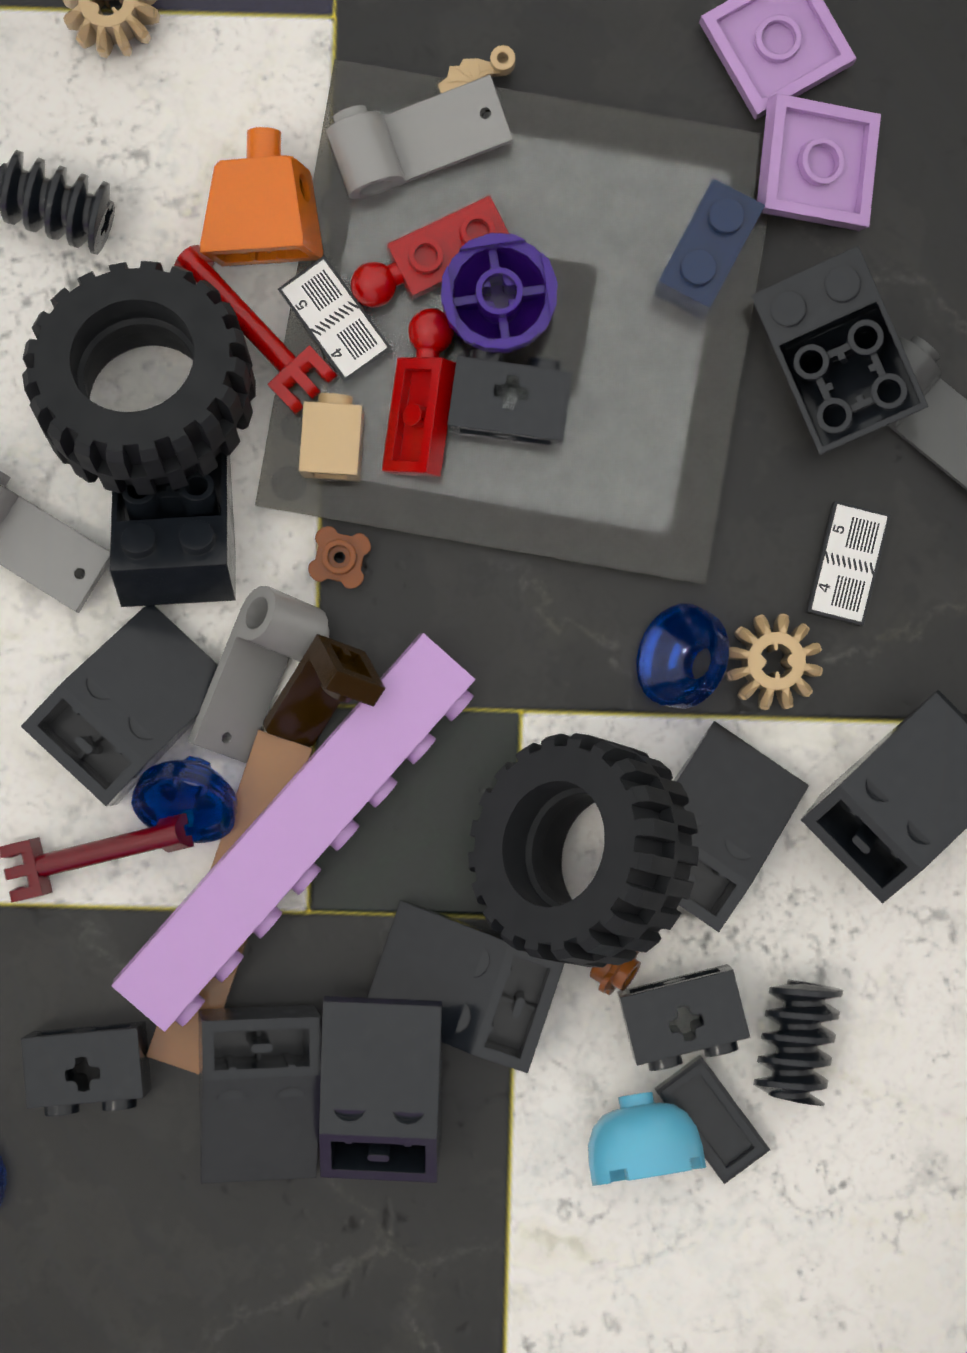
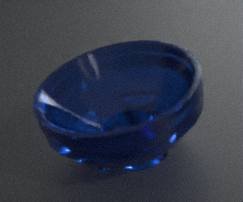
(669, 652)
(163, 793)

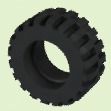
(125, 313)
(642, 861)

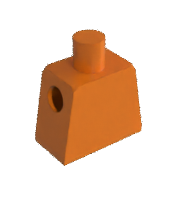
(261, 207)

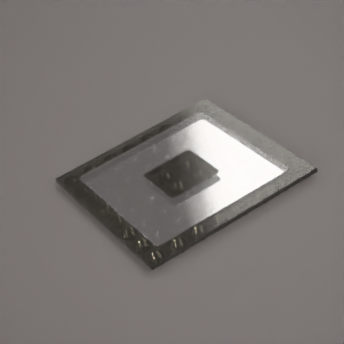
(649, 381)

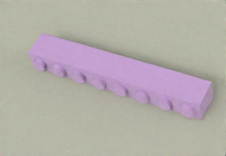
(292, 833)

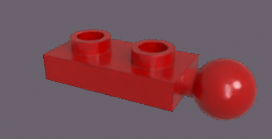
(424, 254)
(421, 400)

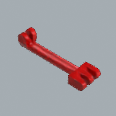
(290, 368)

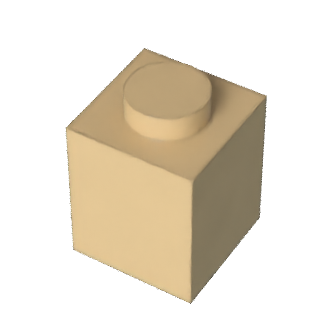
(332, 438)

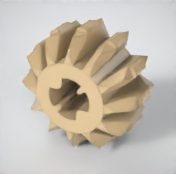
(110, 29)
(793, 662)

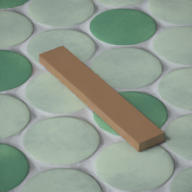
(267, 771)

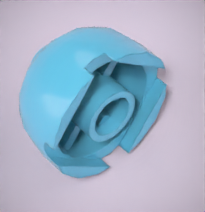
(643, 1141)

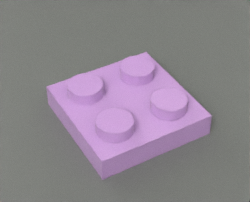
(776, 47)
(818, 162)

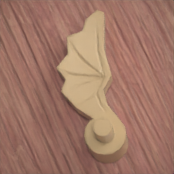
(501, 64)

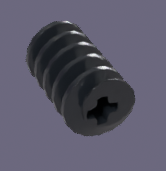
(55, 203)
(798, 1041)

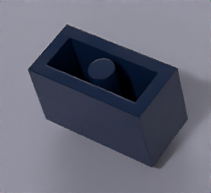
(708, 249)

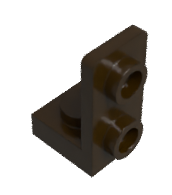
(323, 679)

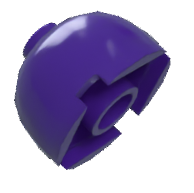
(499, 293)

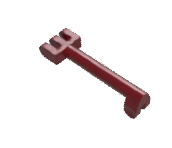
(38, 866)

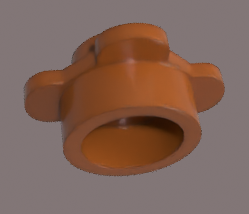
(348, 571)
(615, 976)

